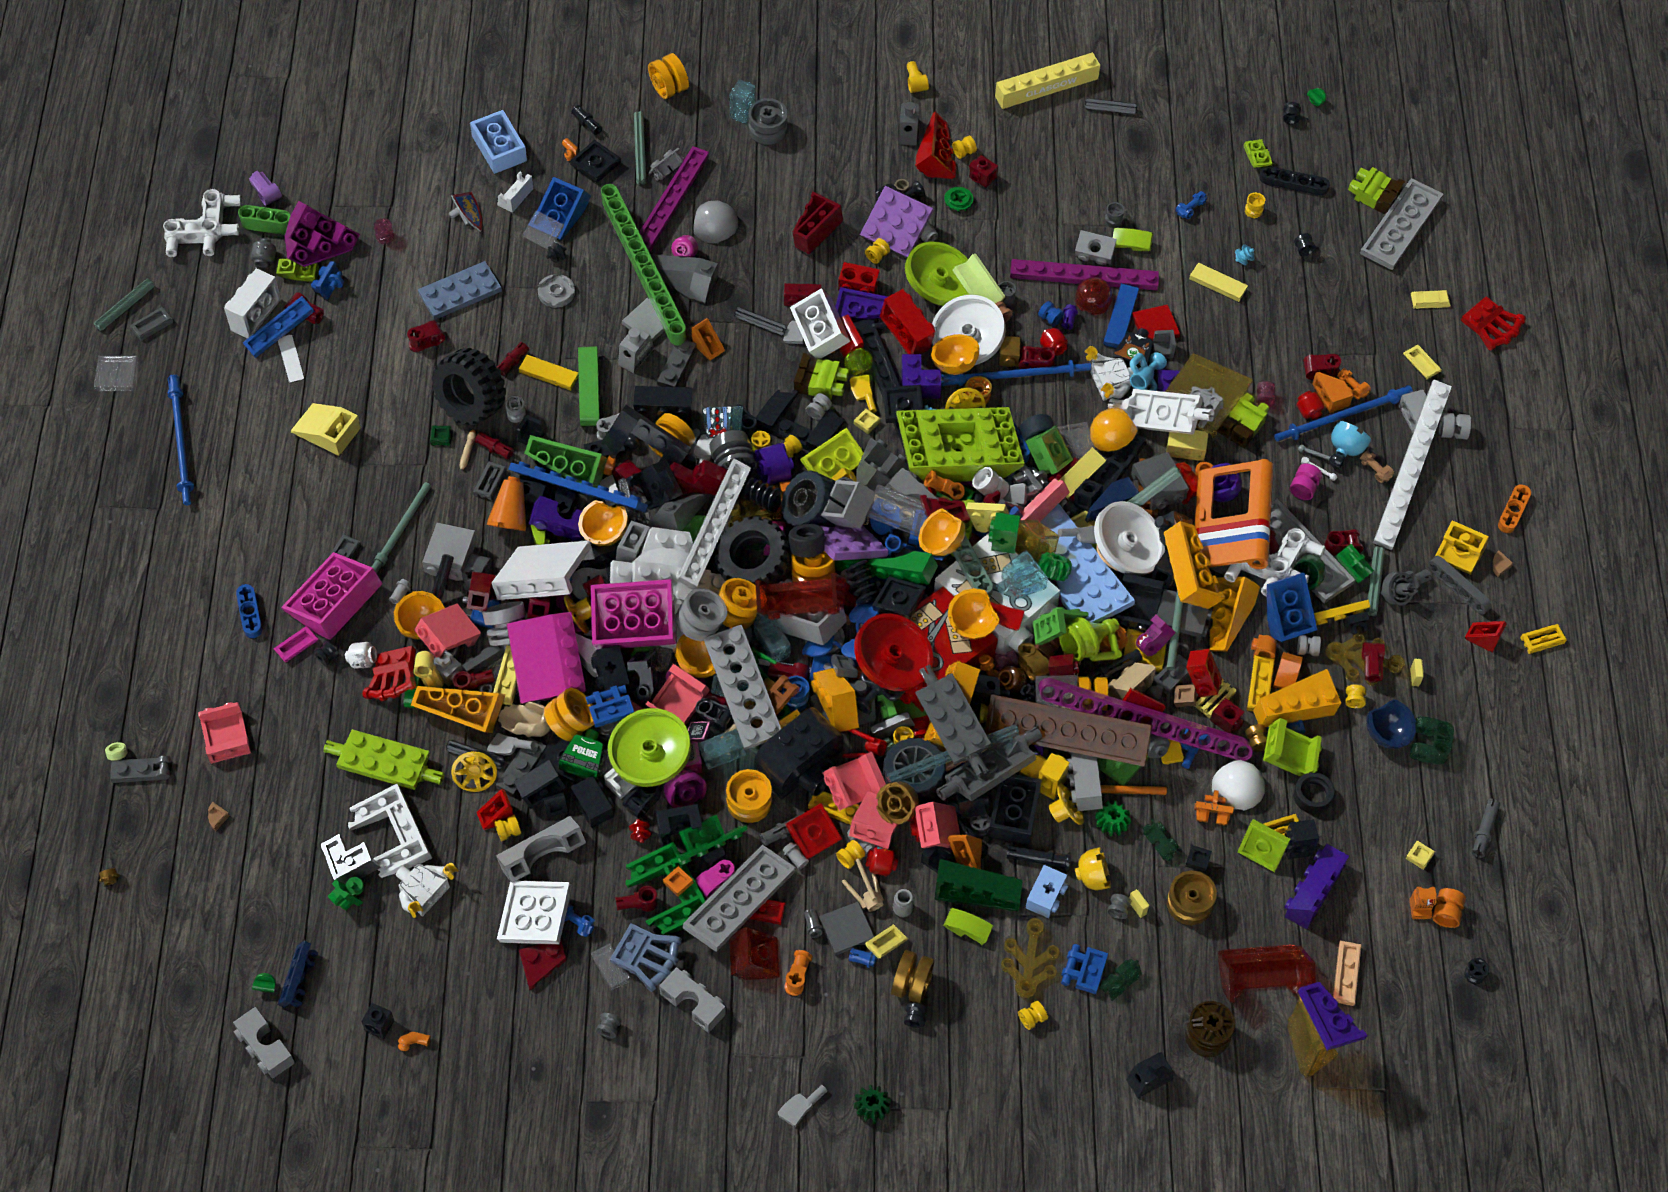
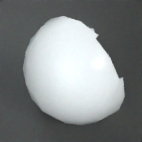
(1239, 784)

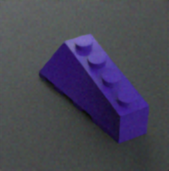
(1316, 886)

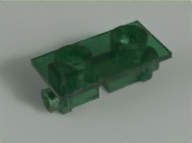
(1156, 833)
(1128, 973)

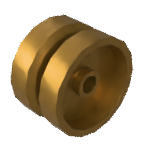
(1191, 897)
(916, 977)

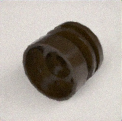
(1205, 1038)

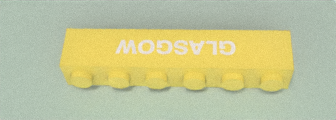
(1047, 80)

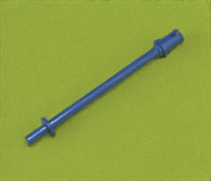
(948, 379)
(175, 394)
(1393, 396)

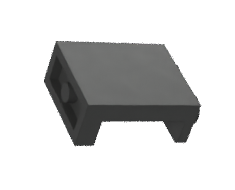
(1150, 470)
(1192, 618)

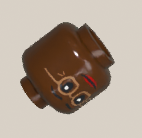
(1012, 679)

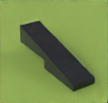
(1119, 462)

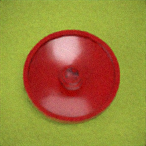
(892, 652)

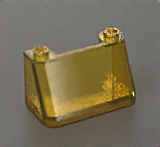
(1307, 1043)

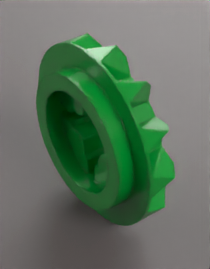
(960, 193)

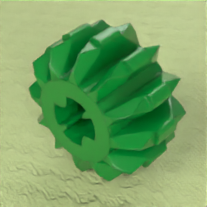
(1055, 566)
(1115, 825)

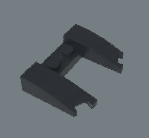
(771, 421)
(632, 422)

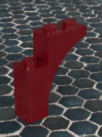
(703, 479)

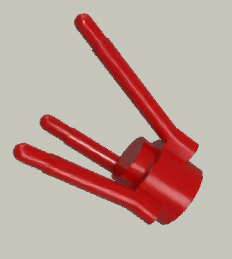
(872, 744)

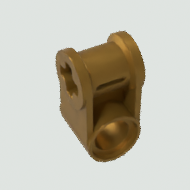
(1032, 661)

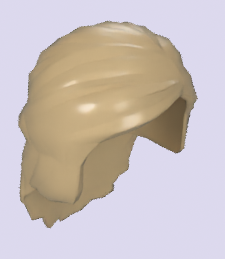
(524, 719)

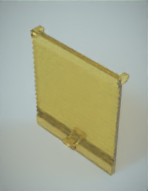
(1206, 374)

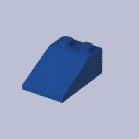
(564, 204)
(1290, 608)

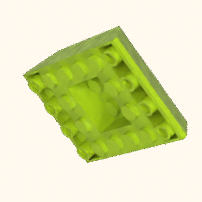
(981, 434)

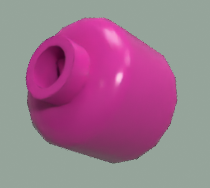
(685, 246)

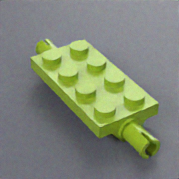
(384, 760)

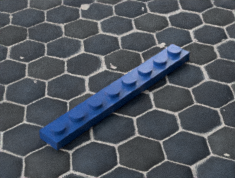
(583, 487)

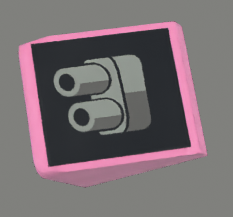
(699, 731)

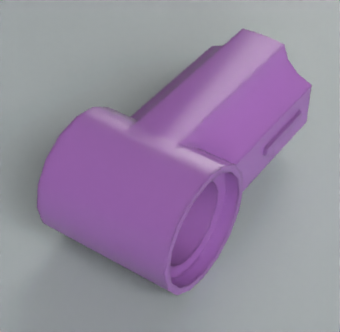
(266, 190)

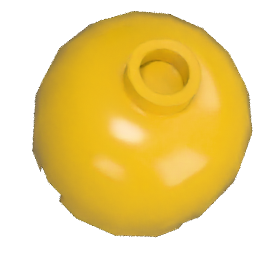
(1093, 870)

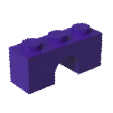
(546, 517)

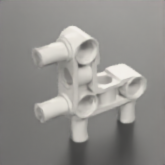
(207, 228)
(1283, 560)

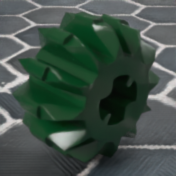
(866, 1098)

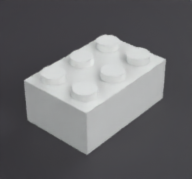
(252, 303)
(820, 324)

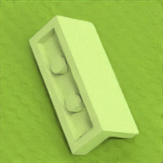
(978, 280)

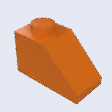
(1332, 391)

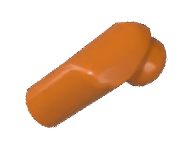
(572, 149)
(413, 1037)

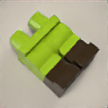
(1376, 189)
(820, 377)
(1244, 420)

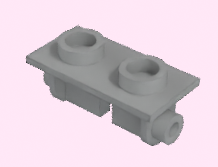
(661, 169)

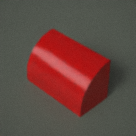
(855, 339)

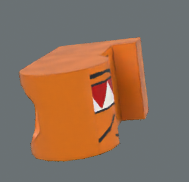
(1422, 902)

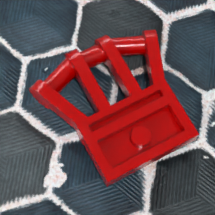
(1485, 314)
(391, 664)

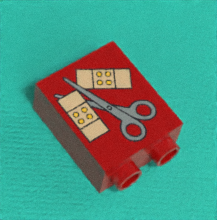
(946, 644)

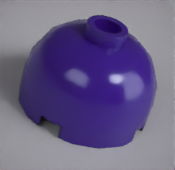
(1226, 486)

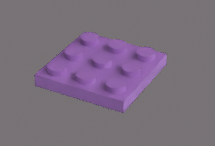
(897, 221)
(852, 543)

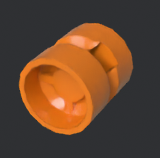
(1449, 908)

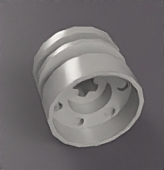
(500, 616)

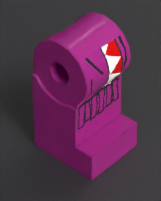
(1154, 637)

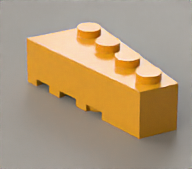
(1302, 701)

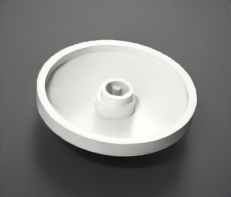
(975, 318)
(1128, 538)

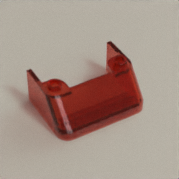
(801, 597)
(1265, 968)

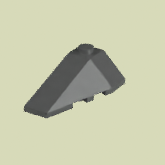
(688, 275)
(679, 511)

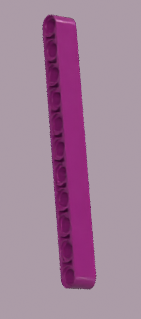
(1156, 719)

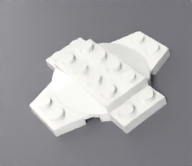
(663, 559)

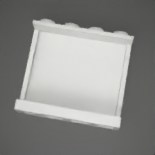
(541, 570)

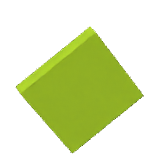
(1263, 845)

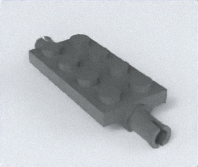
(953, 719)
(1000, 759)

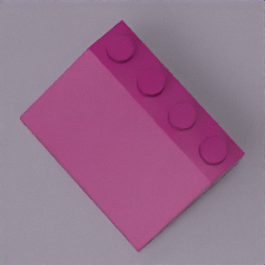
(332, 595)
(633, 614)
(545, 657)

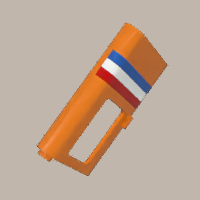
(1238, 536)

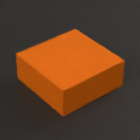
(678, 881)

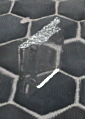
(543, 230)

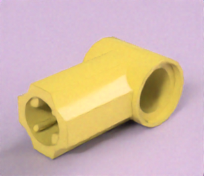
(426, 670)

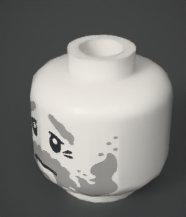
(361, 655)

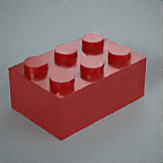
(907, 323)

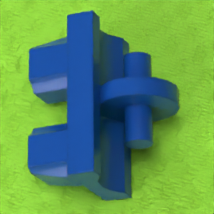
(329, 280)

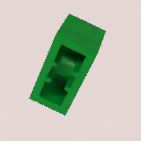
(1004, 532)

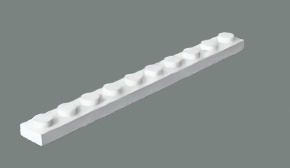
(1412, 465)

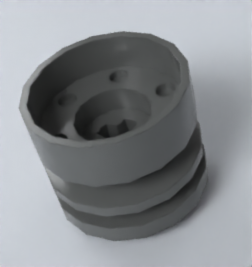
(731, 446)

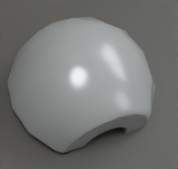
(715, 221)

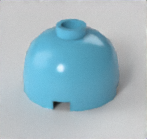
(1348, 439)

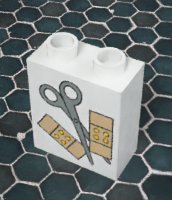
(993, 563)

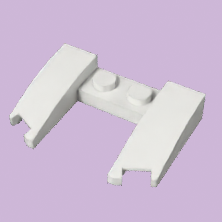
(393, 804)

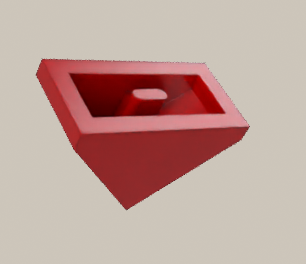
(1486, 634)
(495, 809)

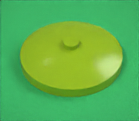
(931, 273)
(649, 747)

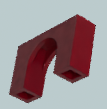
(482, 592)

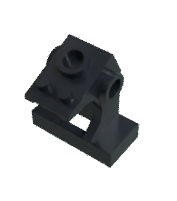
(645, 666)

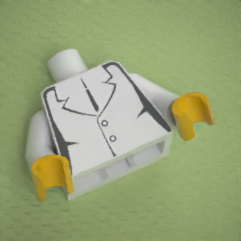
(1109, 374)
(423, 886)

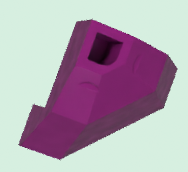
(315, 236)

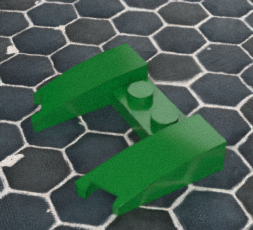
(655, 865)

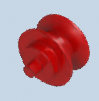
(640, 831)

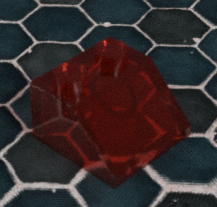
(754, 955)

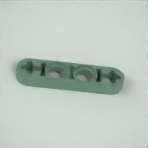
(972, 565)

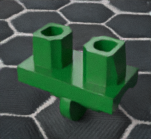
(1354, 563)
(345, 894)

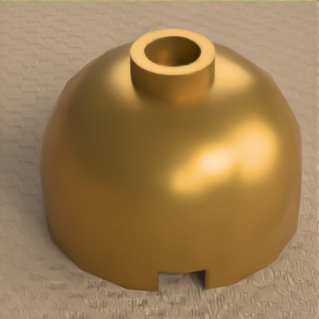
(897, 802)

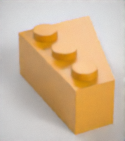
(837, 699)

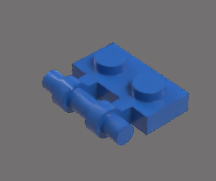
(611, 710)
(1091, 970)

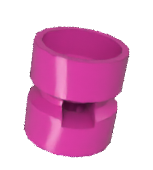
(1306, 481)

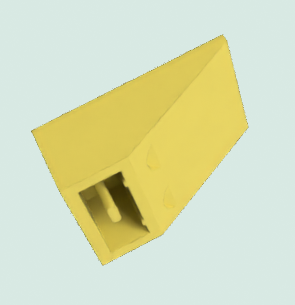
(328, 427)

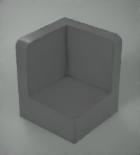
(1164, 343)

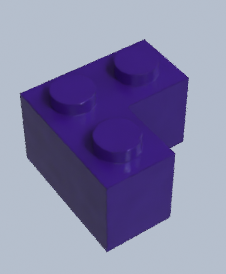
(913, 375)

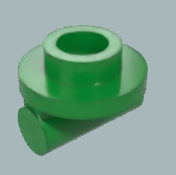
(1317, 96)
(264, 982)

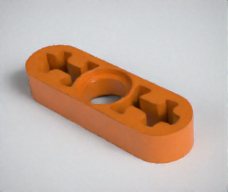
(1513, 501)

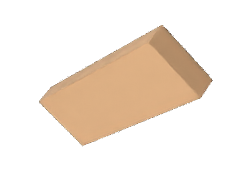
(1347, 973)

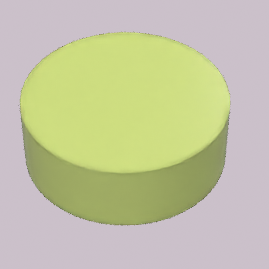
(116, 751)

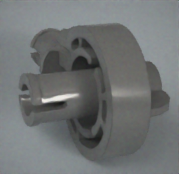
(1403, 585)

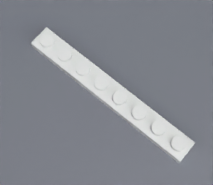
(713, 524)

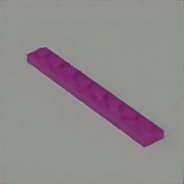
(673, 196)
(1077, 273)

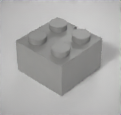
(857, 502)

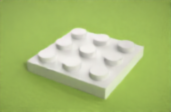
(534, 912)

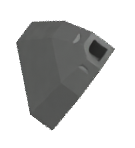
(880, 465)

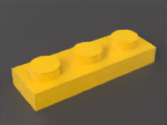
(1340, 612)

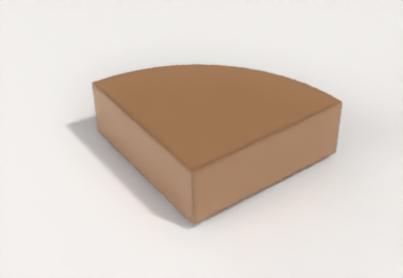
(1501, 563)
(216, 816)

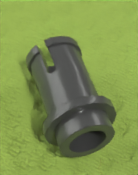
(814, 927)

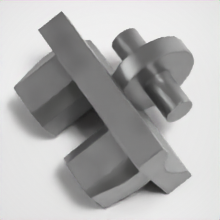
(1034, 480)

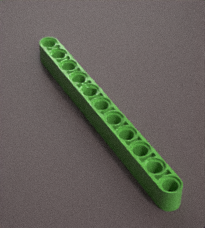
(643, 264)

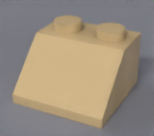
(1137, 676)

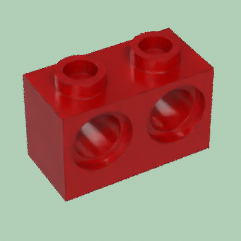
(859, 278)
(1204, 672)

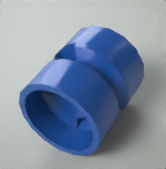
(801, 699)

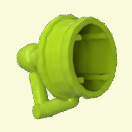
(1085, 637)

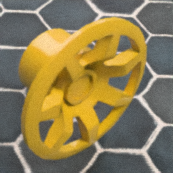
(963, 401)
(581, 609)
(474, 769)
(1064, 808)

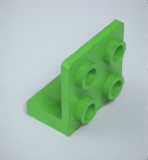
(1054, 623)

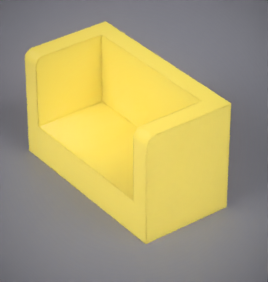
(1187, 445)

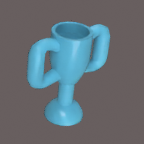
(1144, 375)

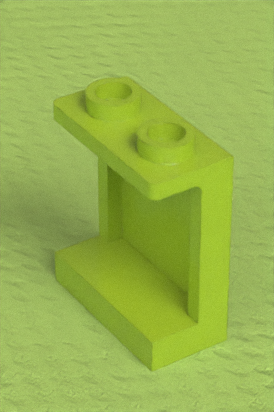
(1291, 749)

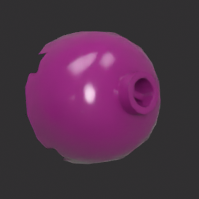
(685, 789)

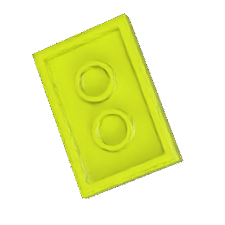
(833, 455)

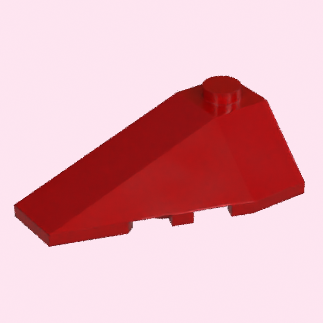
(935, 152)

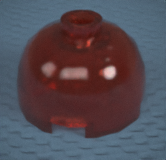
(1093, 295)

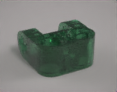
(1433, 728)

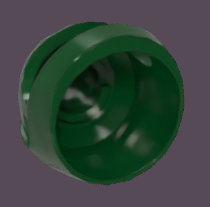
(1314, 567)

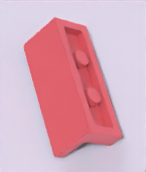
(1045, 501)

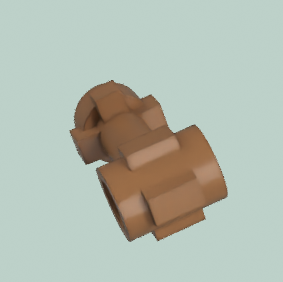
(1383, 474)

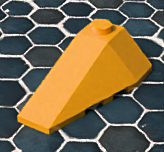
(1232, 611)

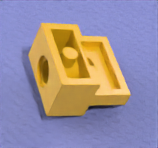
(1462, 547)

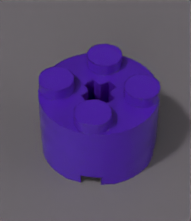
(773, 464)

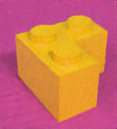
(1051, 771)

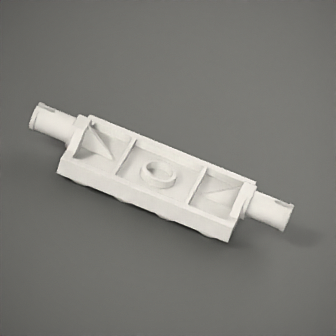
(1164, 410)

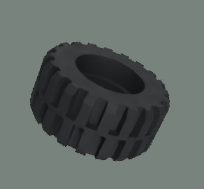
(481, 376)
(751, 532)

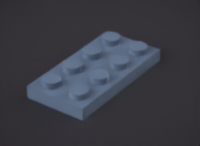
(459, 290)

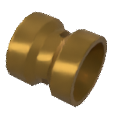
(1257, 737)

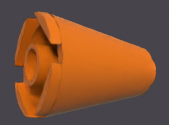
(509, 506)

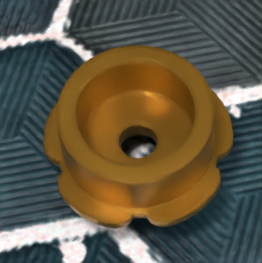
(108, 876)

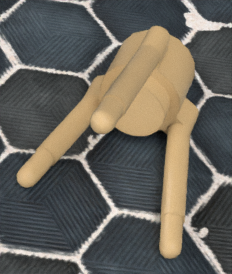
(872, 899)

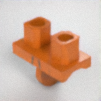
(1203, 809)

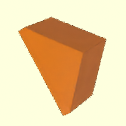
(707, 339)
(1287, 670)
(966, 850)

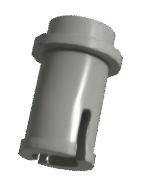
(402, 588)
(795, 855)

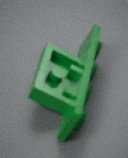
(699, 842)

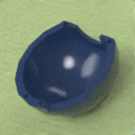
(1391, 725)

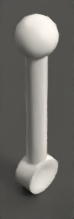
(1333, 476)

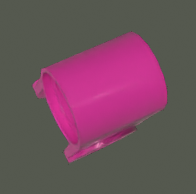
(713, 878)

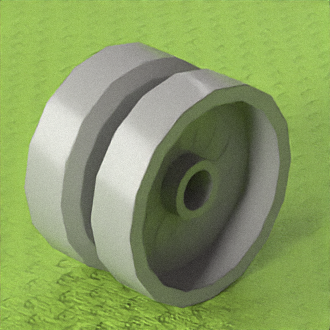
(701, 614)

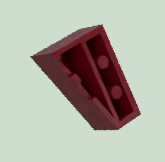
(816, 223)

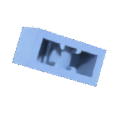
(1039, 900)

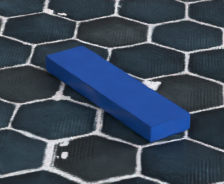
(1121, 315)
(278, 327)

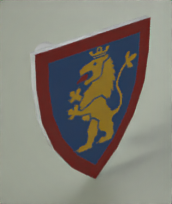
(468, 209)

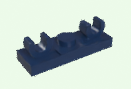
(296, 975)

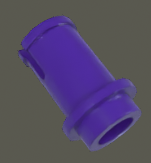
(1070, 312)

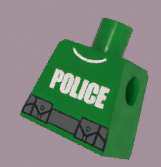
(582, 755)

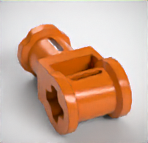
(944, 486)
(797, 973)

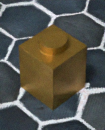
(1010, 351)

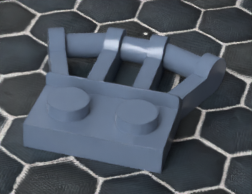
(633, 949)

